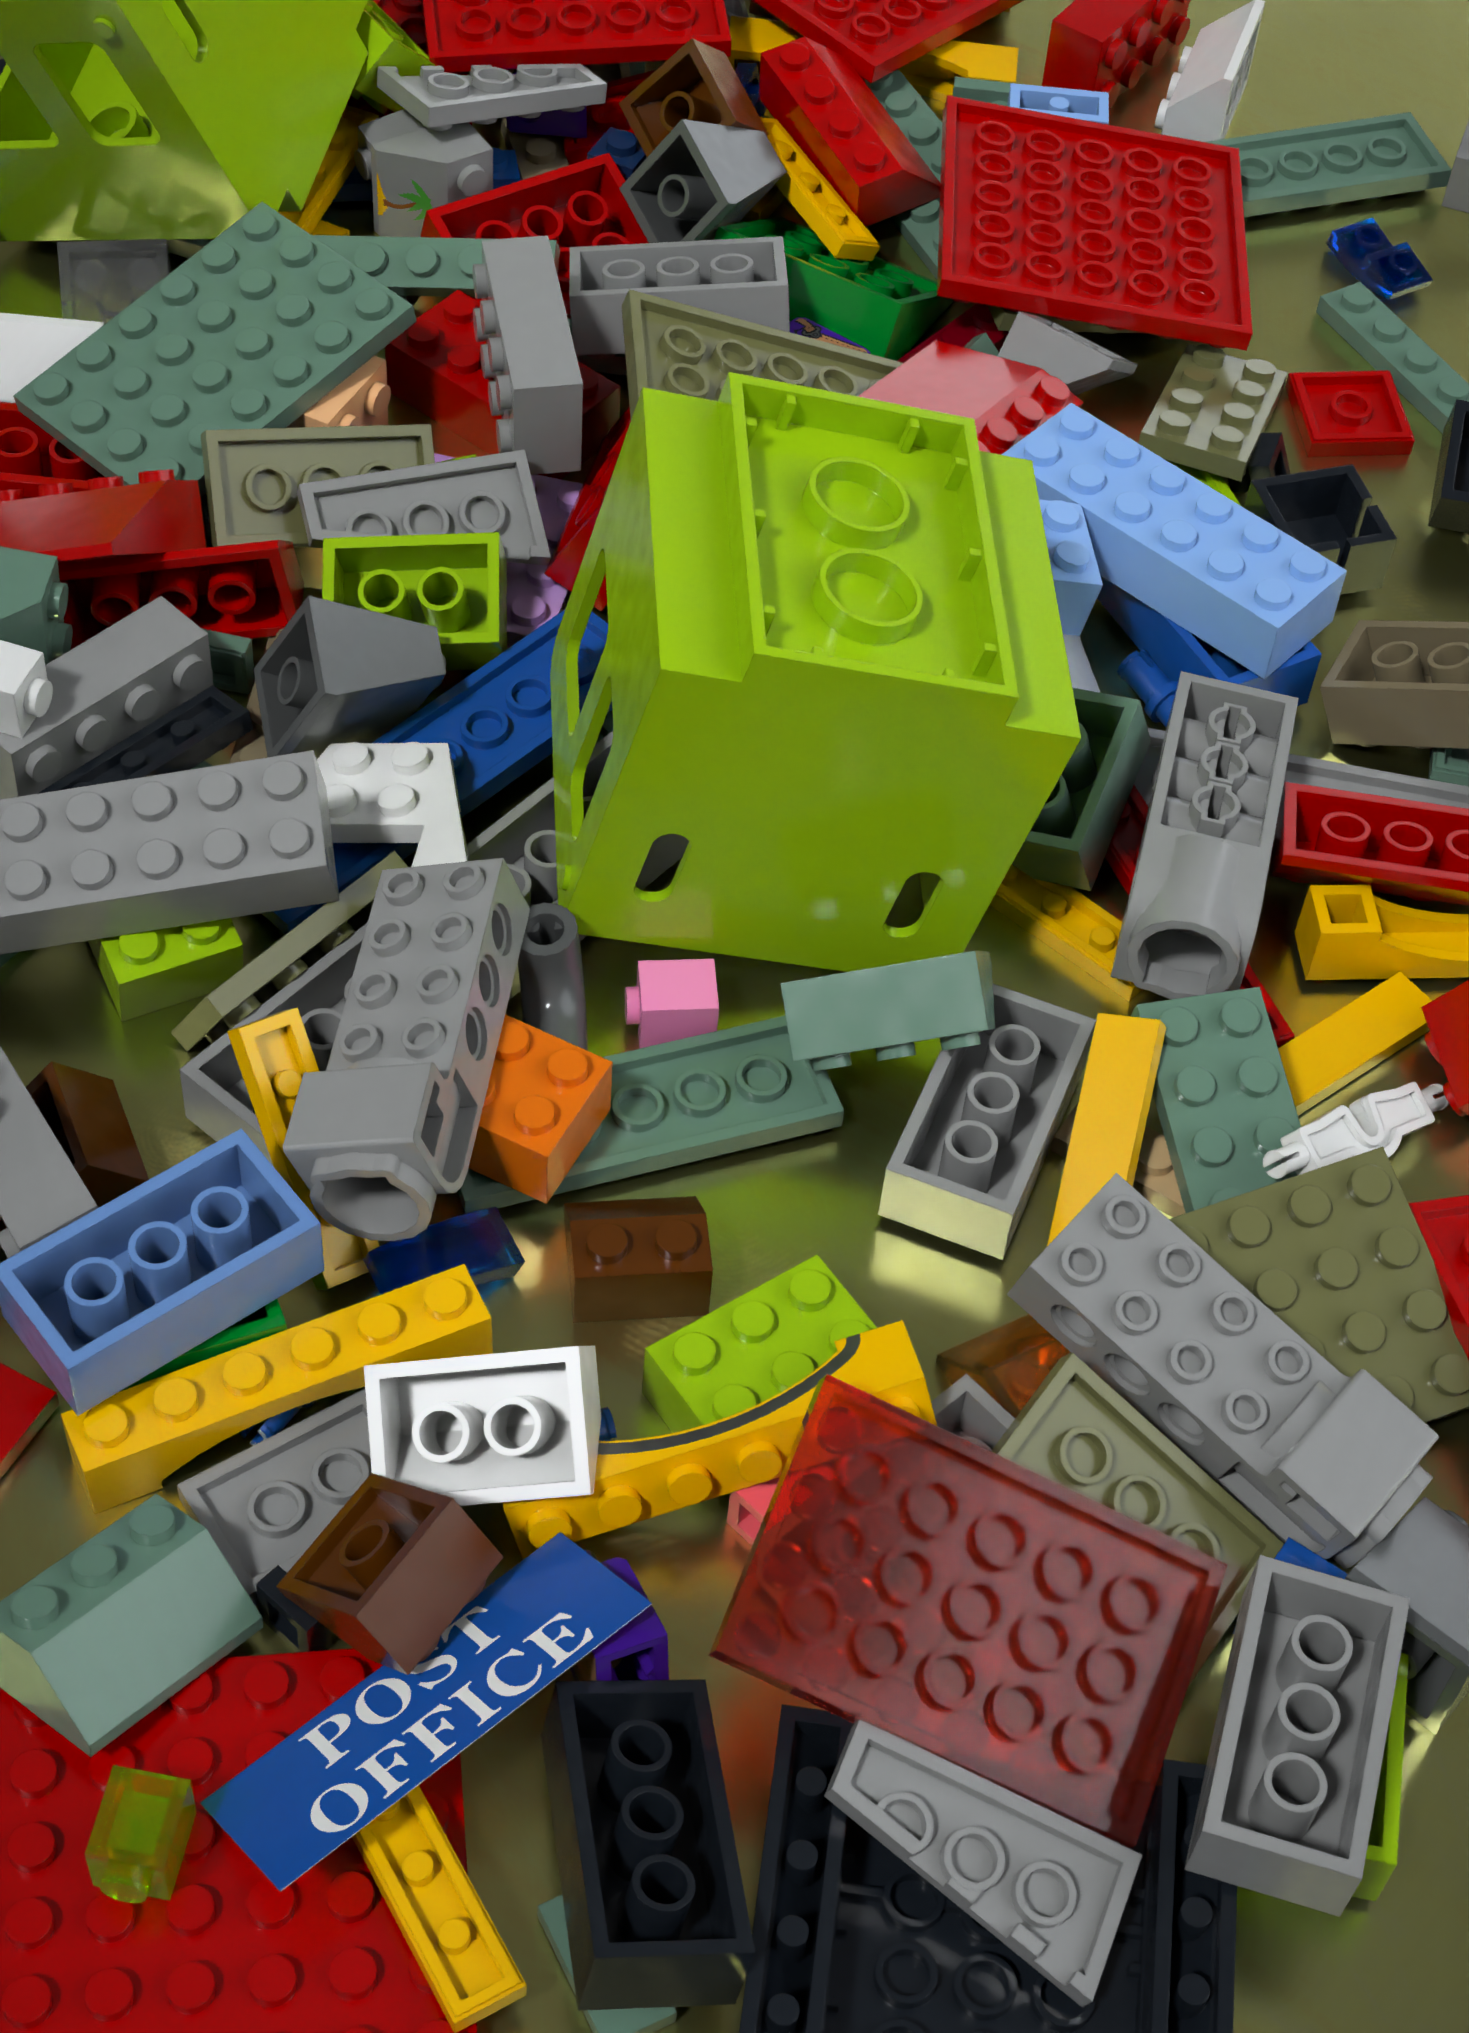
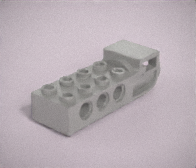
(1206, 839)
(411, 1049)
(1228, 1378)

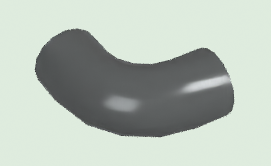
(553, 974)

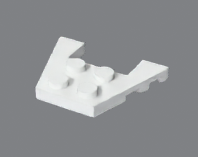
(395, 797)

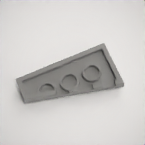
(491, 92)
(433, 498)
(1002, 1859)

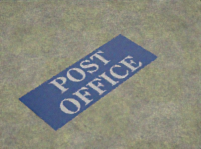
(404, 1727)

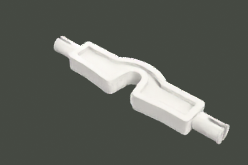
(1366, 1125)

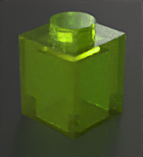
(140, 1834)

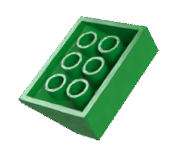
(858, 299)

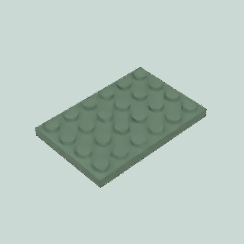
(221, 343)

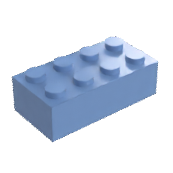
(159, 1270)

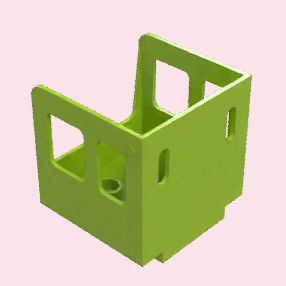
(166, 112)
(814, 673)

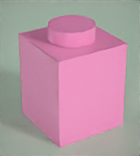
(672, 1000)

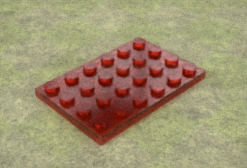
(972, 1610)

